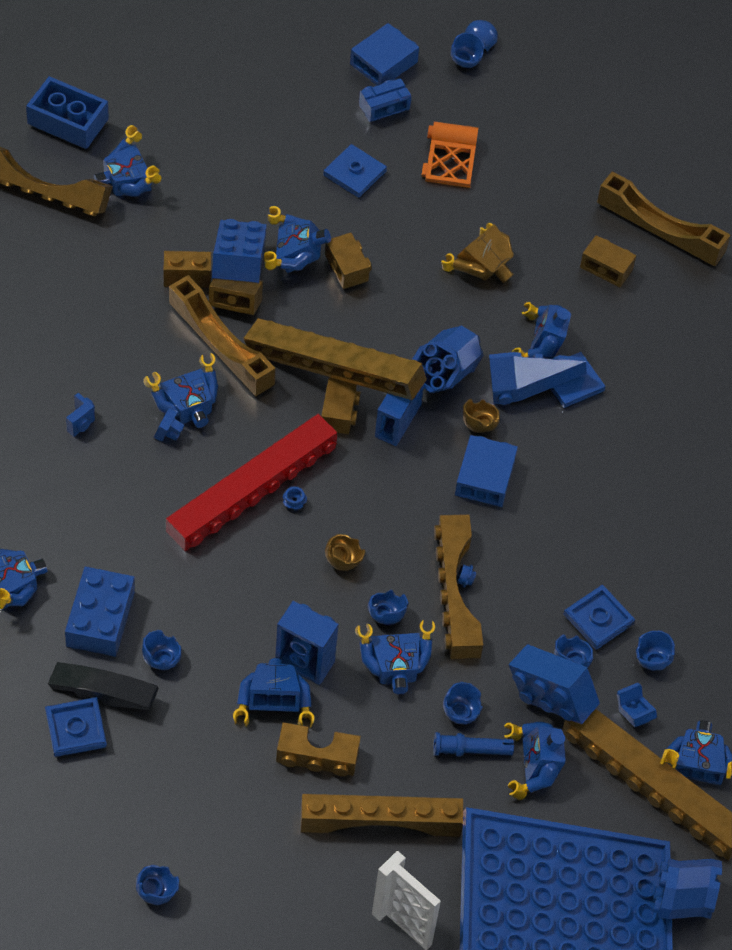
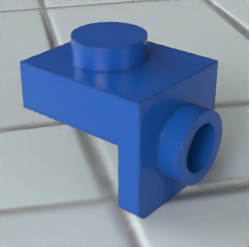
(82, 417)
(635, 706)

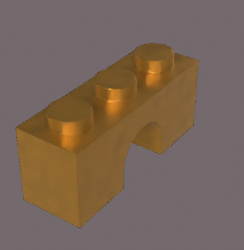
(296, 750)

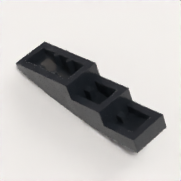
(107, 686)

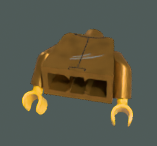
(484, 255)

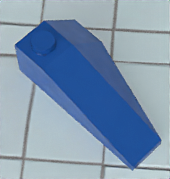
(522, 377)

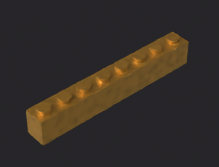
(336, 358)
(659, 783)

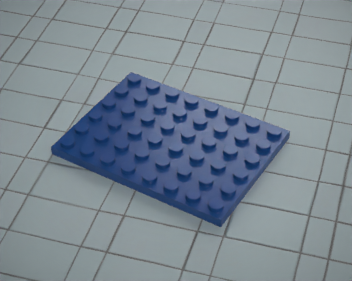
(558, 886)

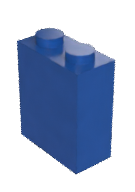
(384, 55)
(395, 416)
(486, 470)

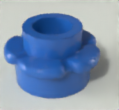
(294, 493)
(465, 575)

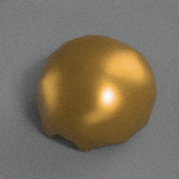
(480, 416)
(344, 552)

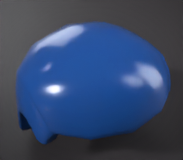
(484, 30)
(467, 50)
(387, 607)
(574, 650)
(655, 650)
(161, 651)
(462, 703)
(156, 884)

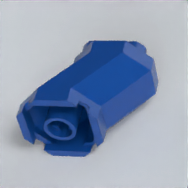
(449, 358)
(687, 888)

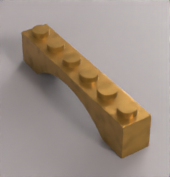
(86, 194)
(698, 239)
(244, 362)
(464, 630)
(430, 815)

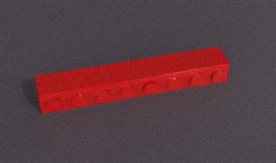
(251, 482)

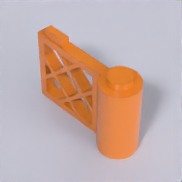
(453, 140)

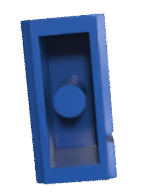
(384, 99)

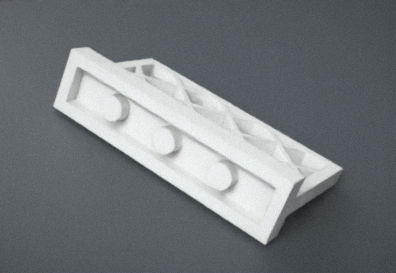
(405, 901)

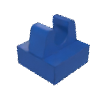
(169, 426)

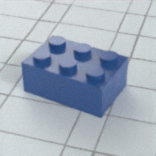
(67, 112)
(239, 250)
(100, 611)
(307, 641)
(554, 684)

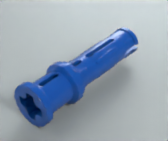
(460, 744)

